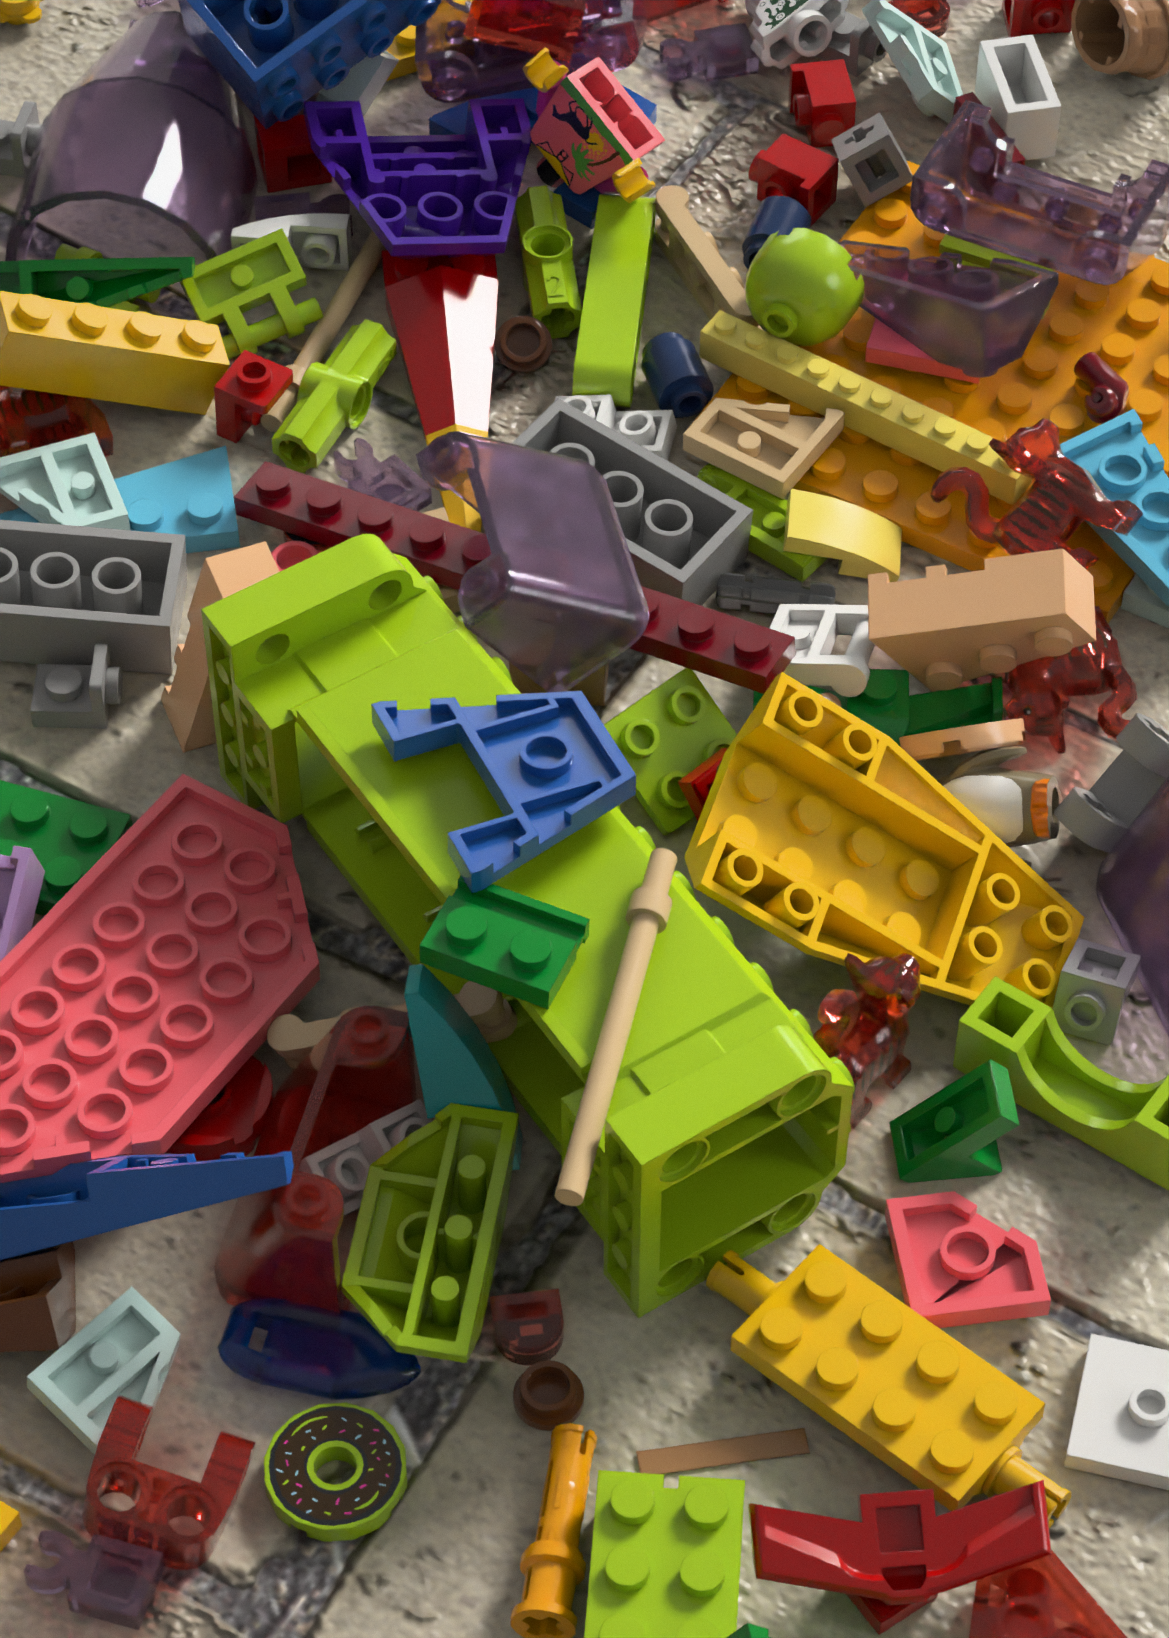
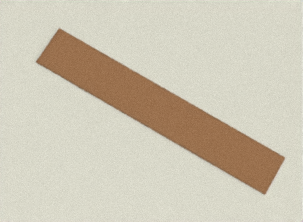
(723, 1452)

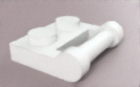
(815, 635)

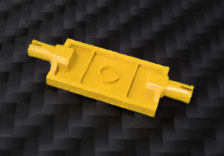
(886, 1378)

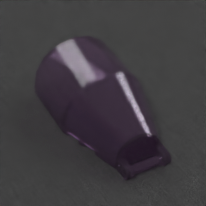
(146, 131)

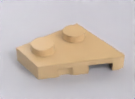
(761, 441)

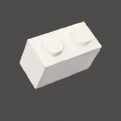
(1021, 94)

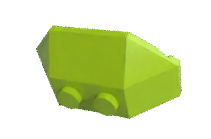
(433, 1232)

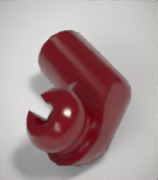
(1107, 388)

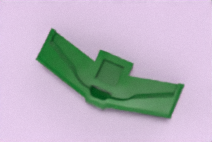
(897, 714)

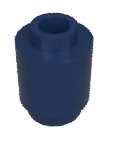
(773, 215)
(676, 375)

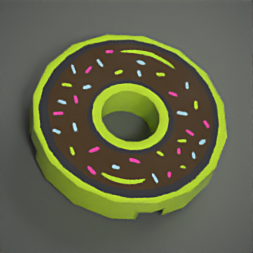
(328, 1435)

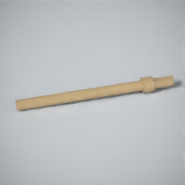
(327, 327)
(647, 917)

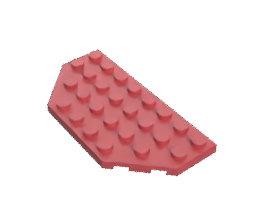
(150, 983)

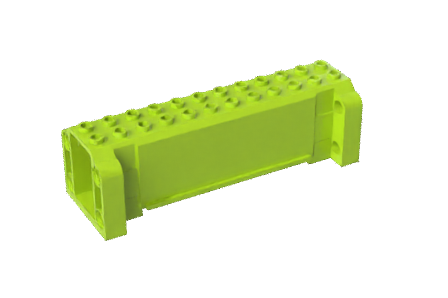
(722, 1095)

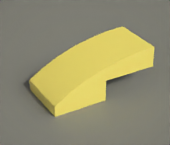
(844, 532)

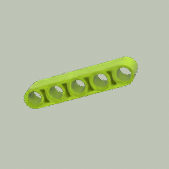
(614, 299)

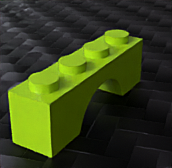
(1061, 1085)

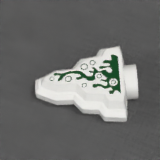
(792, 28)

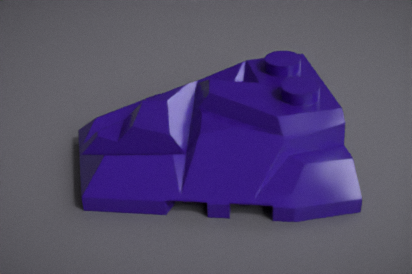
(429, 190)

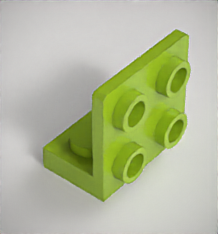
(666, 739)

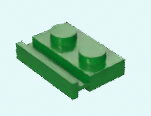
(505, 942)

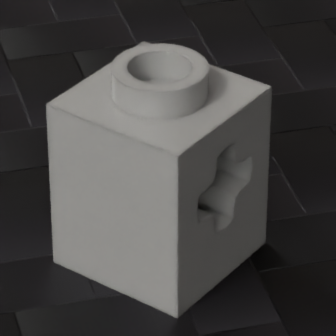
(867, 154)

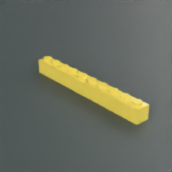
(866, 404)

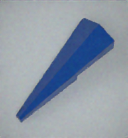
(124, 1192)

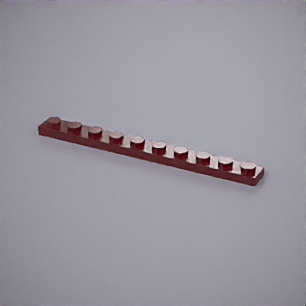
(445, 551)

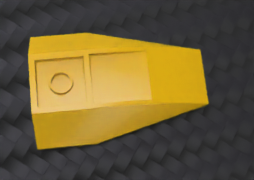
(865, 854)

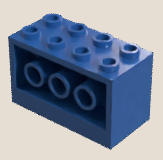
(291, 49)

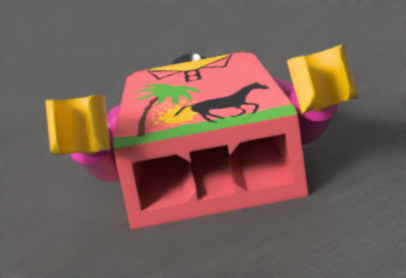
(589, 129)

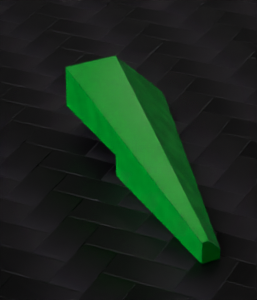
(94, 280)

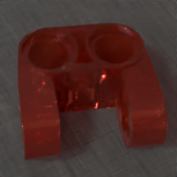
(161, 1494)

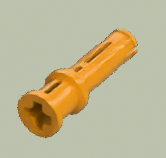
(553, 1561)

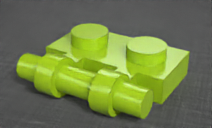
(246, 279)

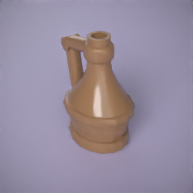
(1123, 36)

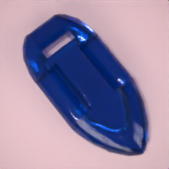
(313, 1351)

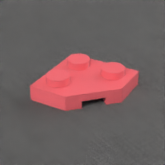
(961, 1265)

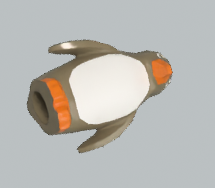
(1007, 801)

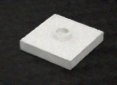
(1122, 1413)

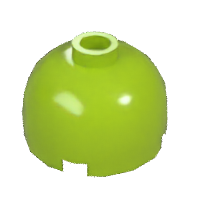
(802, 287)

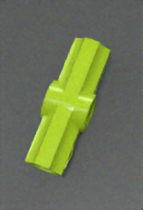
(548, 260)
(334, 396)

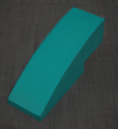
(452, 1053)

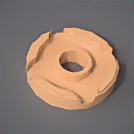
(964, 739)

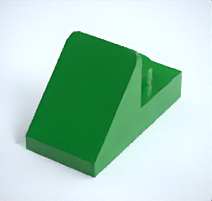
(956, 1128)

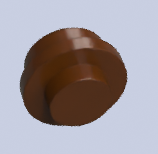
(523, 344)
(548, 1395)

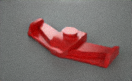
(900, 1544)

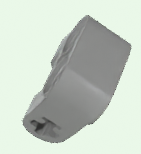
(1123, 790)

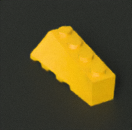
(109, 353)

